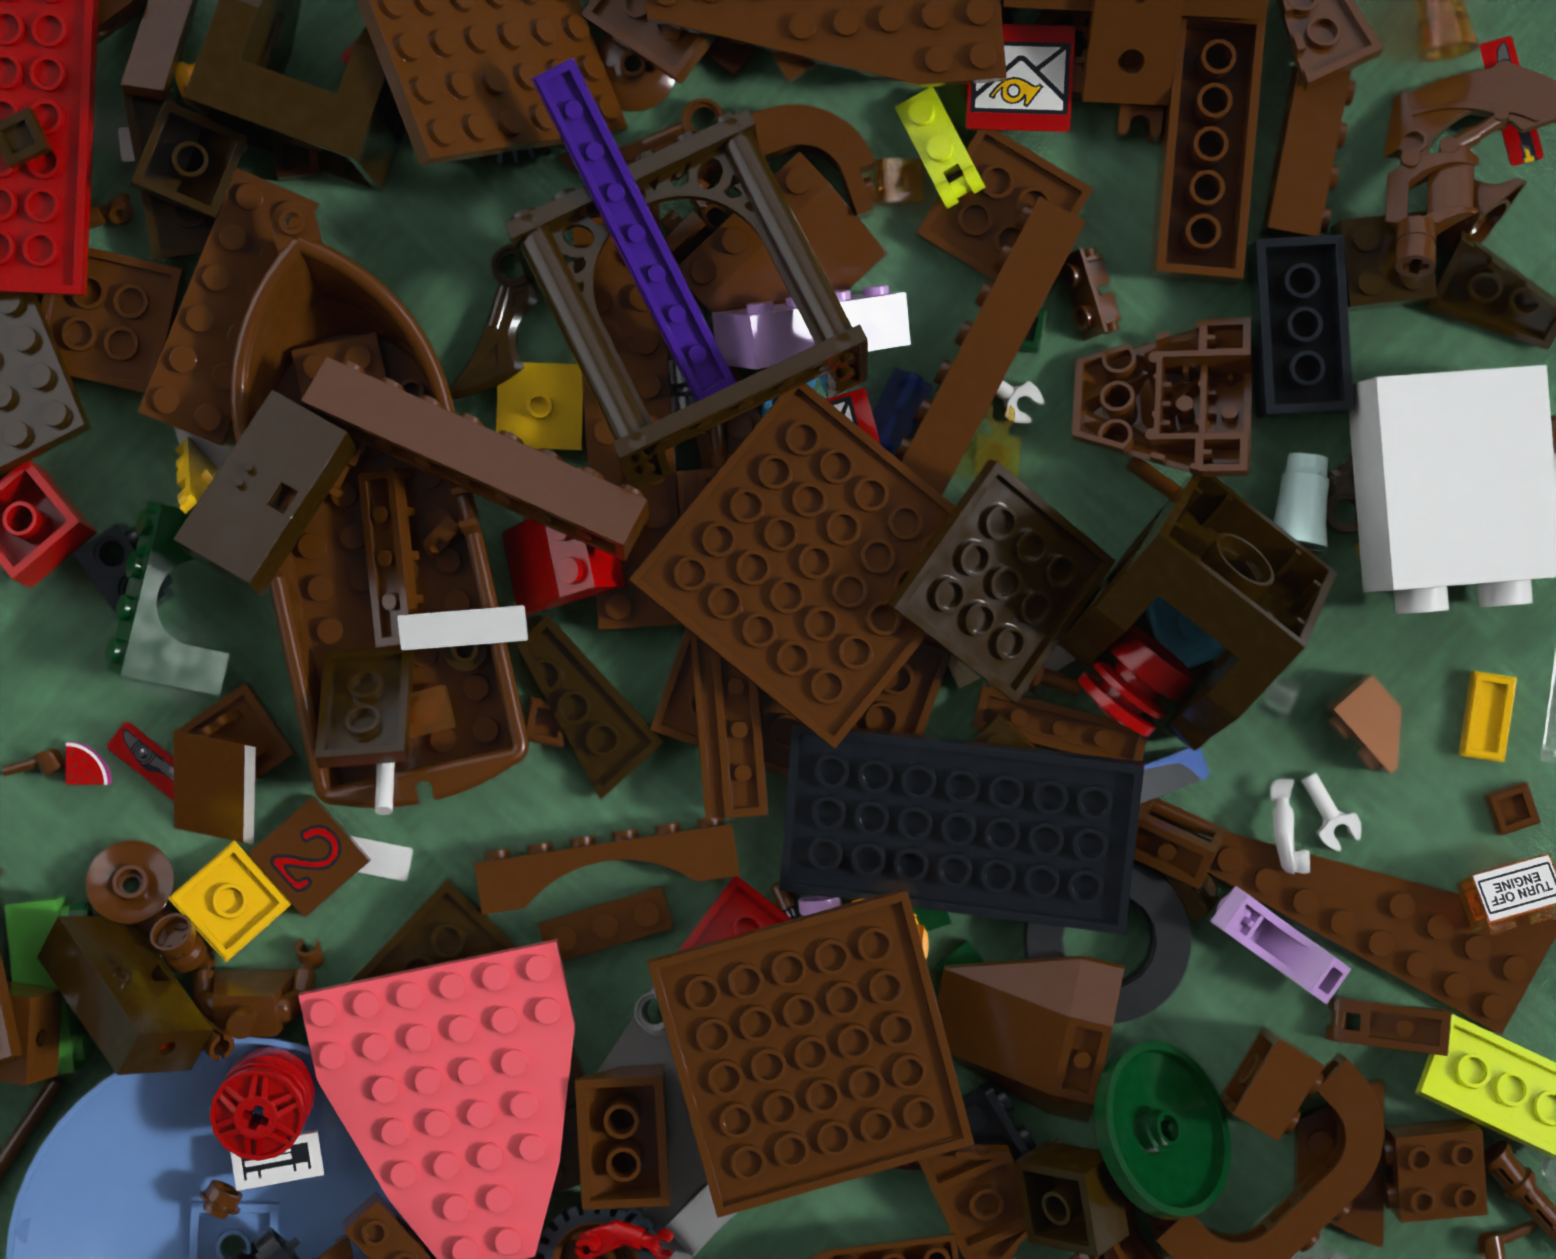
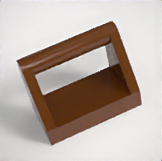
(1172, 848)

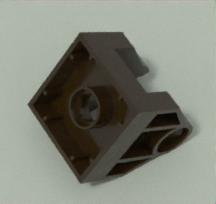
(245, 88)
(1228, 576)

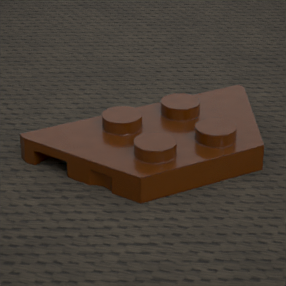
(1313, 1143)
(979, 1199)

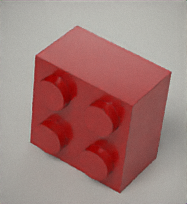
(37, 524)

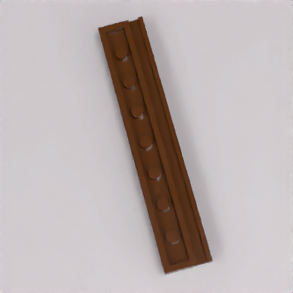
(725, 713)

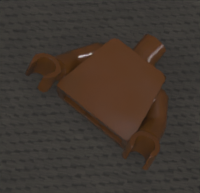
(254, 999)

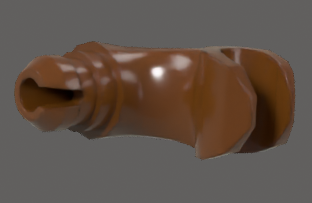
(707, 210)

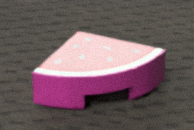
(85, 766)

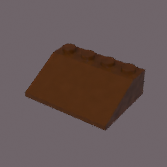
(736, 268)

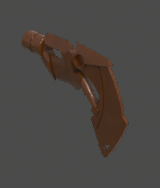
(1417, 119)

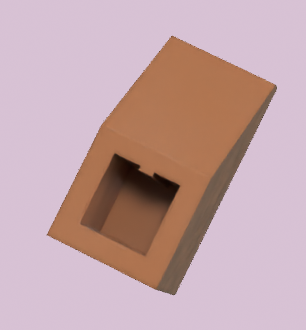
(1371, 719)

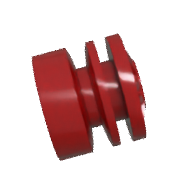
(1136, 680)
(276, 1083)

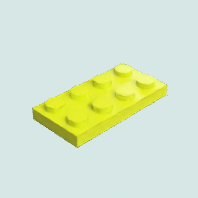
(1495, 1085)

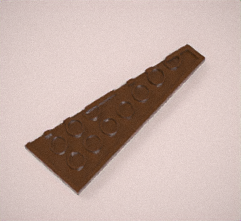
(1398, 926)

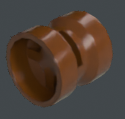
(178, 943)

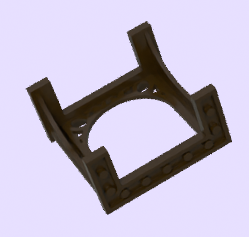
(737, 162)

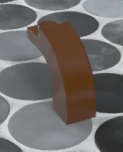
(819, 132)

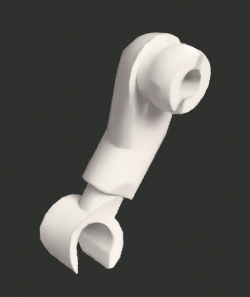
(1283, 829)

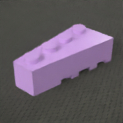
(771, 333)

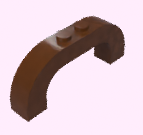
(1313, 1203)

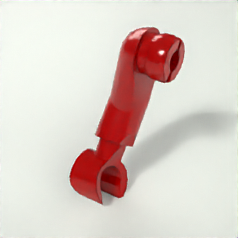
(619, 1233)

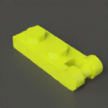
(939, 146)

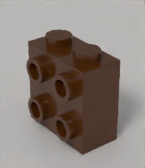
(1434, 1170)

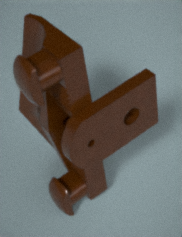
(1141, 26)

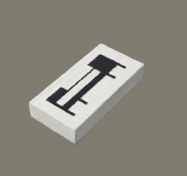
(296, 1163)

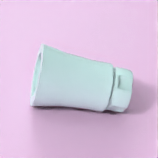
(1303, 500)

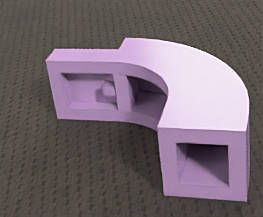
(1280, 944)

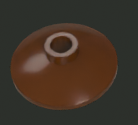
(633, 90)
(124, 863)

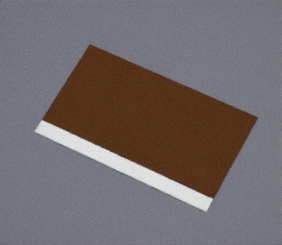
(214, 787)

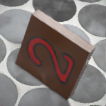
(309, 856)

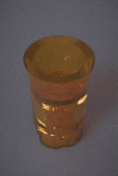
(1444, 30)

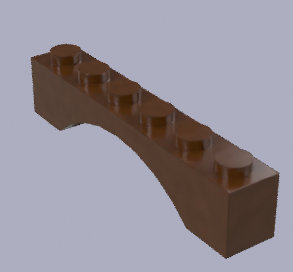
(698, 852)

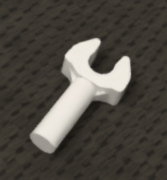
(1011, 394)
(384, 788)
(1330, 813)

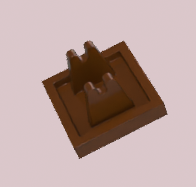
(244, 720)

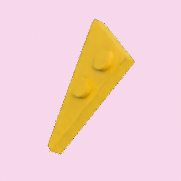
(193, 474)

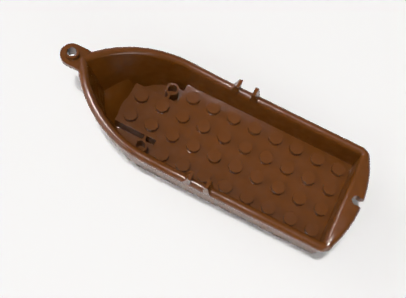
(329, 306)

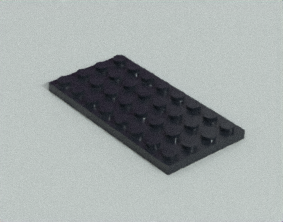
(963, 826)

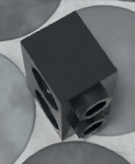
(112, 579)

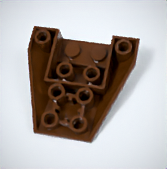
(1034, 1026)

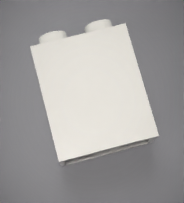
(1454, 485)

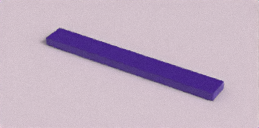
(633, 229)

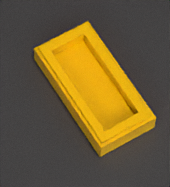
(1487, 716)

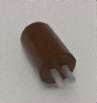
(783, 899)

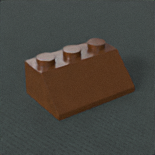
(624, 1138)

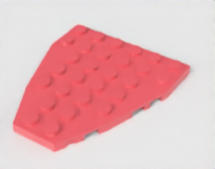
(454, 1091)

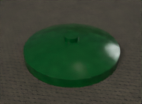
(1162, 1130)

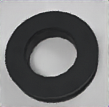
(1167, 951)

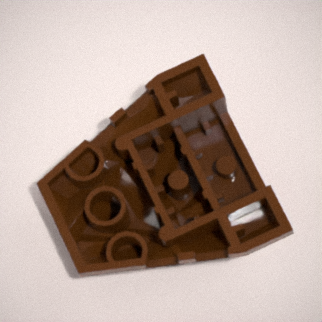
(1172, 399)

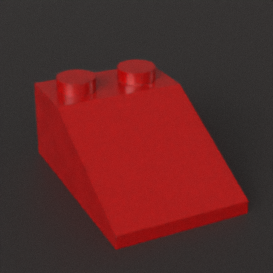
(556, 568)

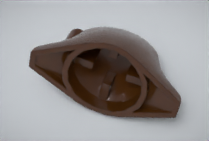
(1492, 205)

